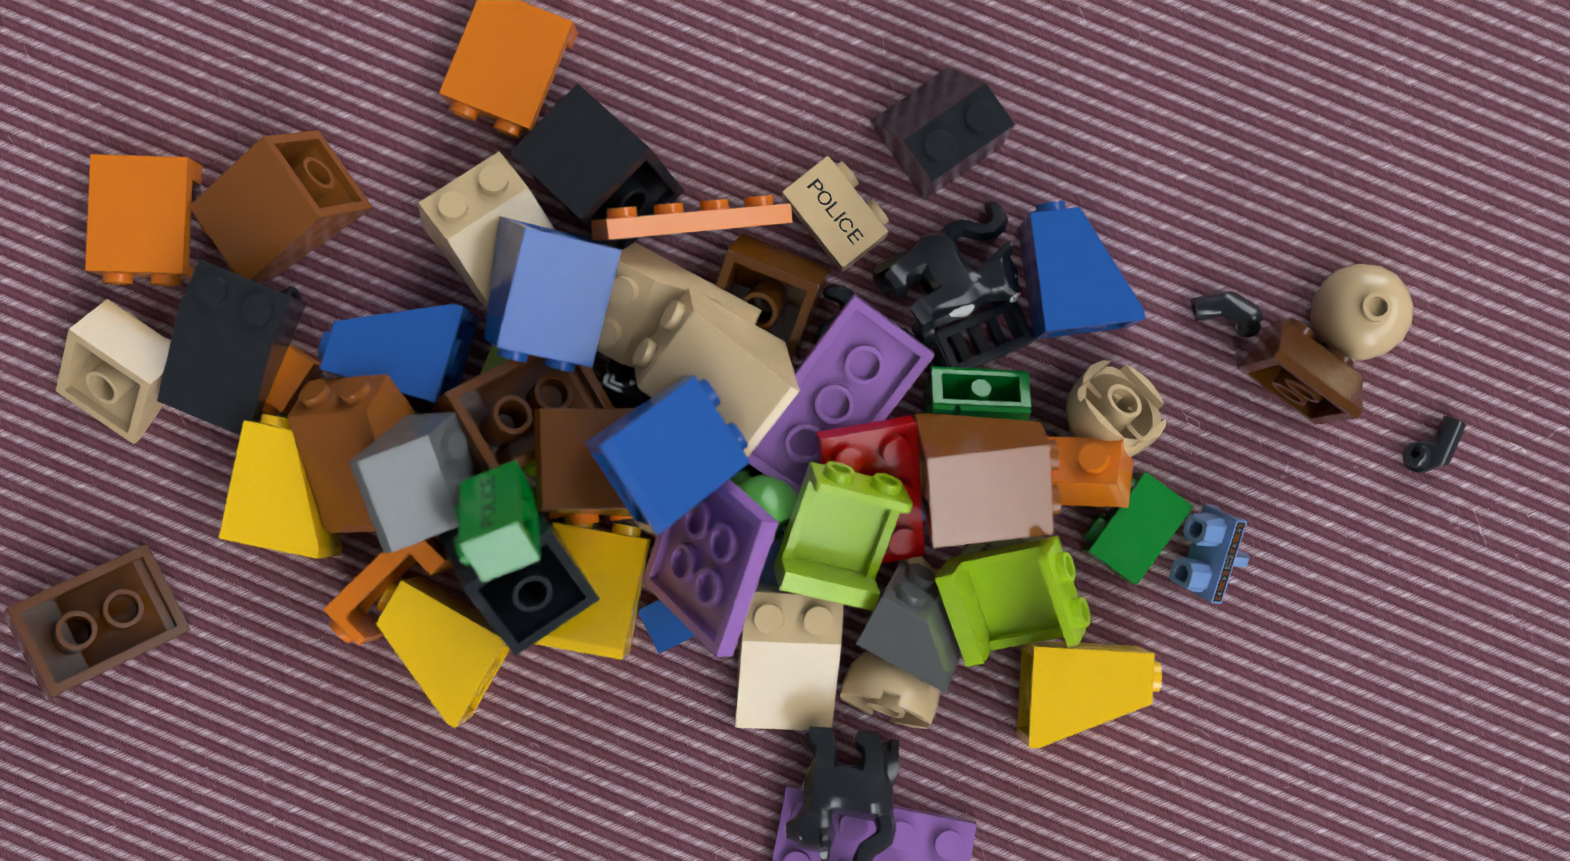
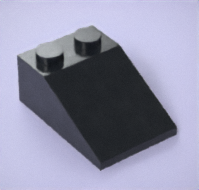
(227, 347)

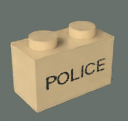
(836, 212)

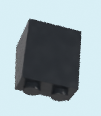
(943, 129)
(594, 163)
(532, 598)

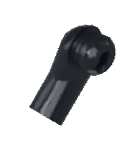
(1233, 307)

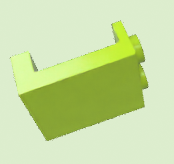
(839, 534)
(1012, 598)

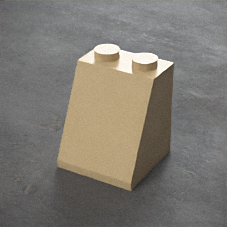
(735, 356)

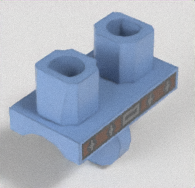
(1211, 554)

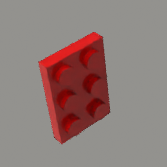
(888, 449)

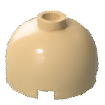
(1362, 311)
(1115, 406)
(883, 687)

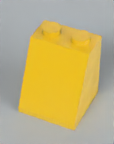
(271, 495)
(615, 568)
(442, 644)
(1080, 687)

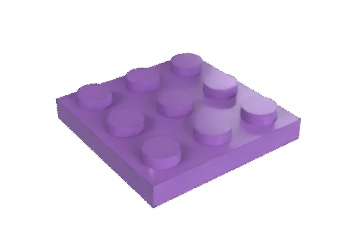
(712, 565)

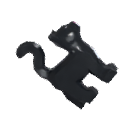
(946, 278)
(846, 790)

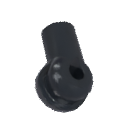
(1435, 452)

